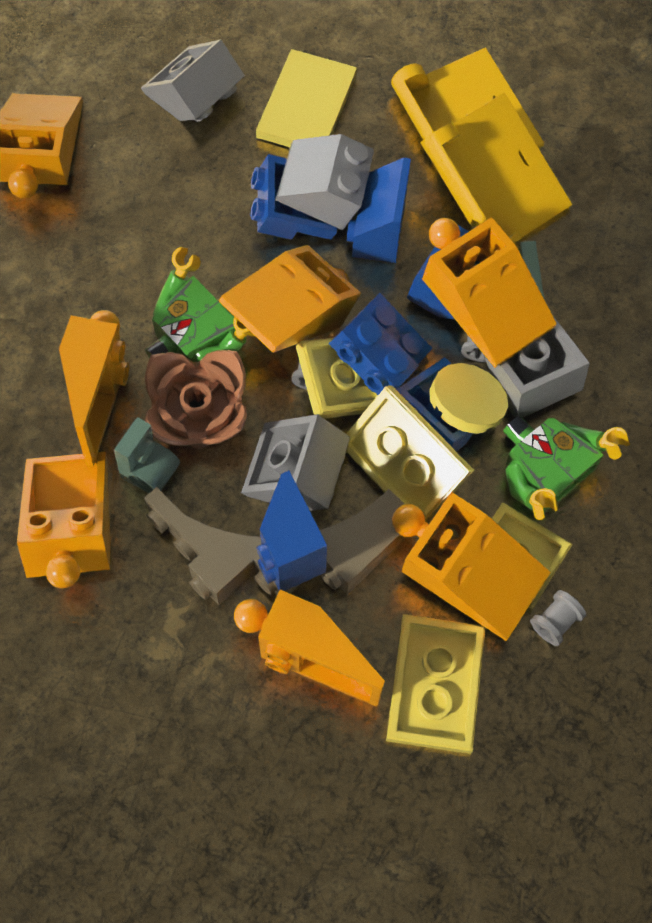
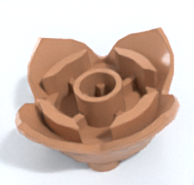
(176, 381)

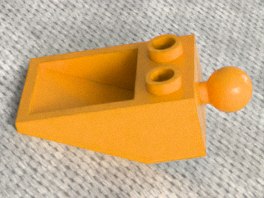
(37, 140)
(292, 299)
(489, 300)
(93, 373)
(64, 518)
(479, 572)
(307, 641)

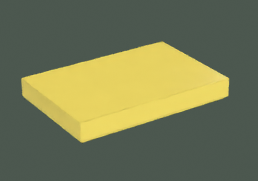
(306, 99)
(406, 453)
(436, 684)

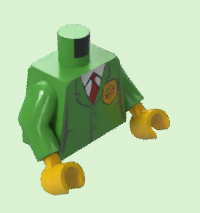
(191, 318)
(554, 460)

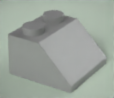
(195, 81)
(326, 177)
(542, 373)
(306, 448)

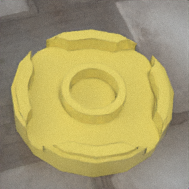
(468, 398)

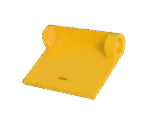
(454, 92)
(496, 169)

